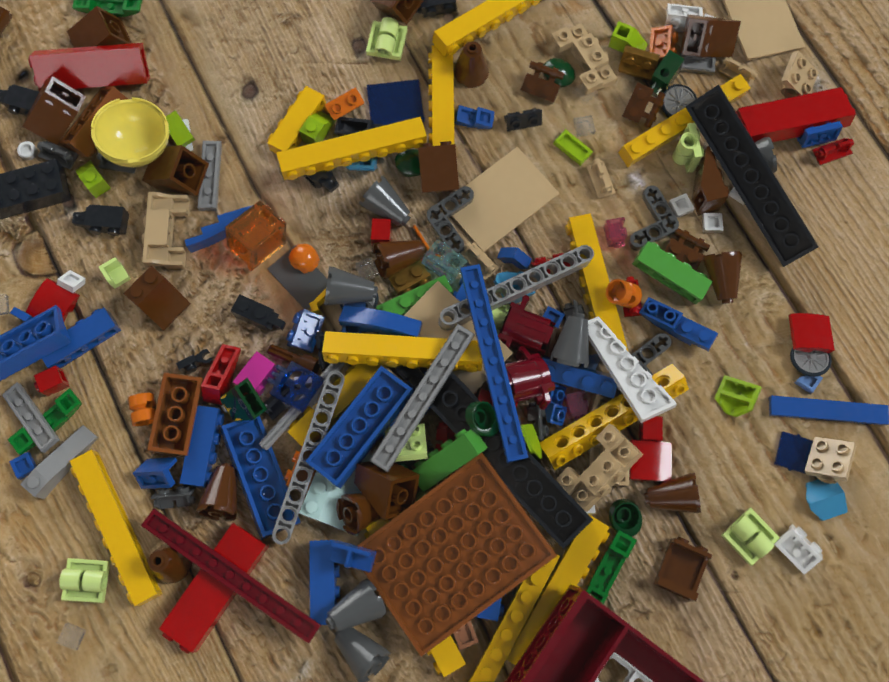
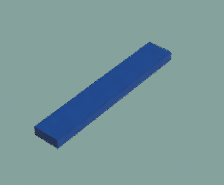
(829, 410)

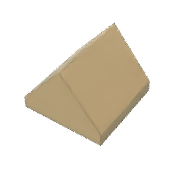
(596, 401)

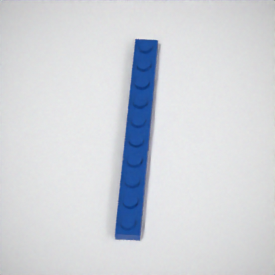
(493, 363)

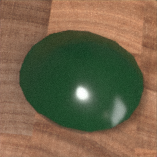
(564, 67)
(408, 163)
(482, 418)
(625, 517)

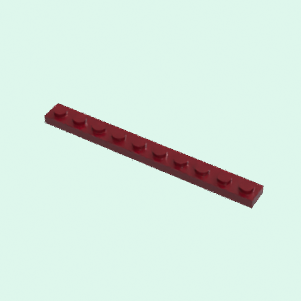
(231, 576)

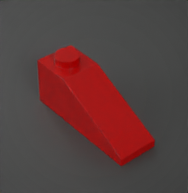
(220, 374)

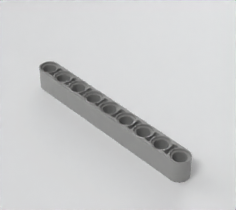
(522, 280)
(308, 445)

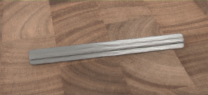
(292, 413)

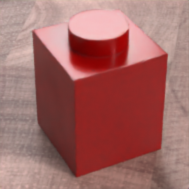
(381, 230)
(51, 381)
(651, 429)

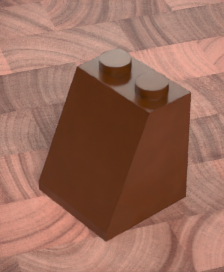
(398, 9)
(98, 29)
(177, 171)
(157, 298)
(387, 491)

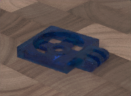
(283, 379)

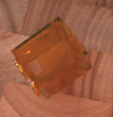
(256, 235)

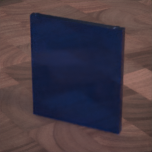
(395, 101)

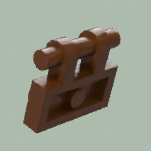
(540, 87)
(638, 103)
(685, 253)

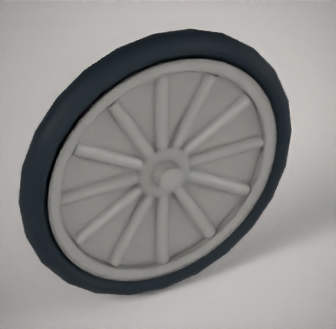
(677, 98)
(811, 364)

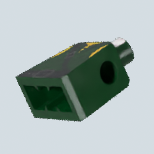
(666, 72)
(242, 402)

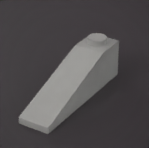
(57, 464)

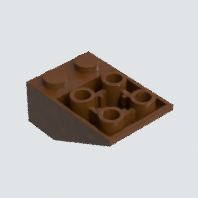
(709, 36)
(53, 110)
(709, 188)

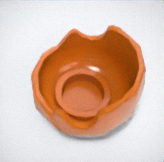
(304, 258)

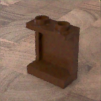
(438, 167)
(682, 568)

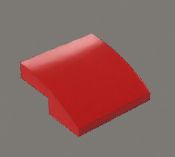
(49, 295)
(811, 332)
(654, 463)

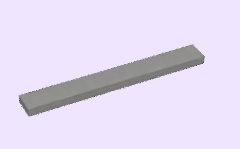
(422, 398)

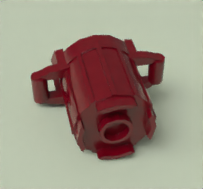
(526, 329)
(530, 378)

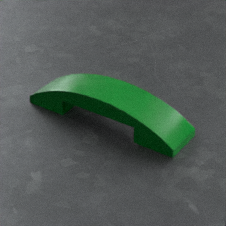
(119, 8)
(56, 416)
(610, 566)

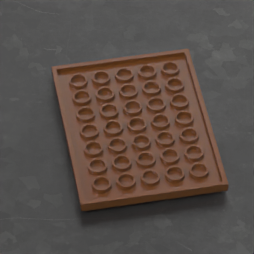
(454, 554)

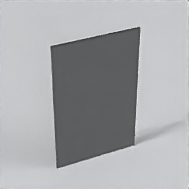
(302, 286)

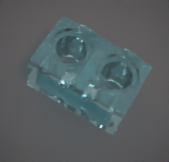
(441, 265)

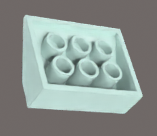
(322, 499)

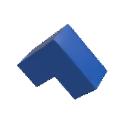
(514, 256)

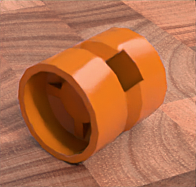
(623, 293)
(142, 408)

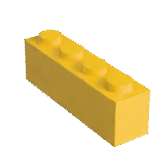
(287, 132)

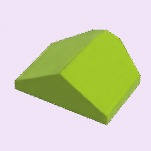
(737, 396)
(531, 441)

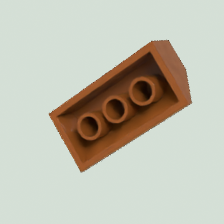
(78, 136)
(175, 415)

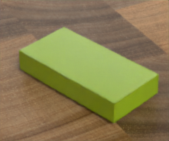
(178, 130)
(573, 147)

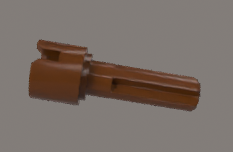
(306, 361)

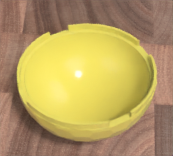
(130, 132)

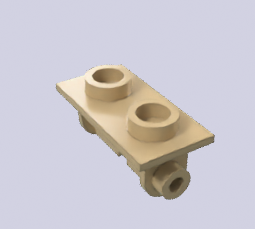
(733, 68)
(600, 178)
(477, 256)

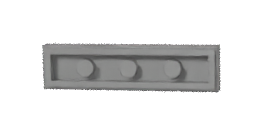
(210, 186)
(30, 417)

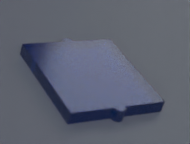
(793, 452)

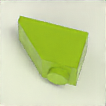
(316, 127)
(92, 179)

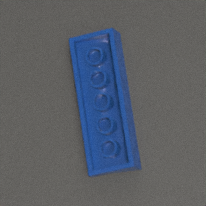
(32, 341)
(360, 427)
(257, 474)

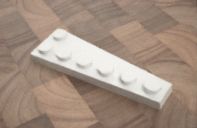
(634, 382)

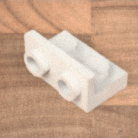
(677, 15)
(799, 549)

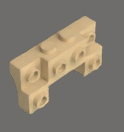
(589, 56)
(159, 230)
(603, 472)

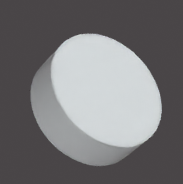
(27, 150)

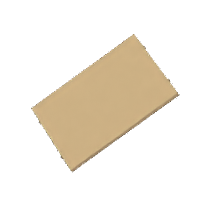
(765, 27)
(503, 199)
(428, 311)

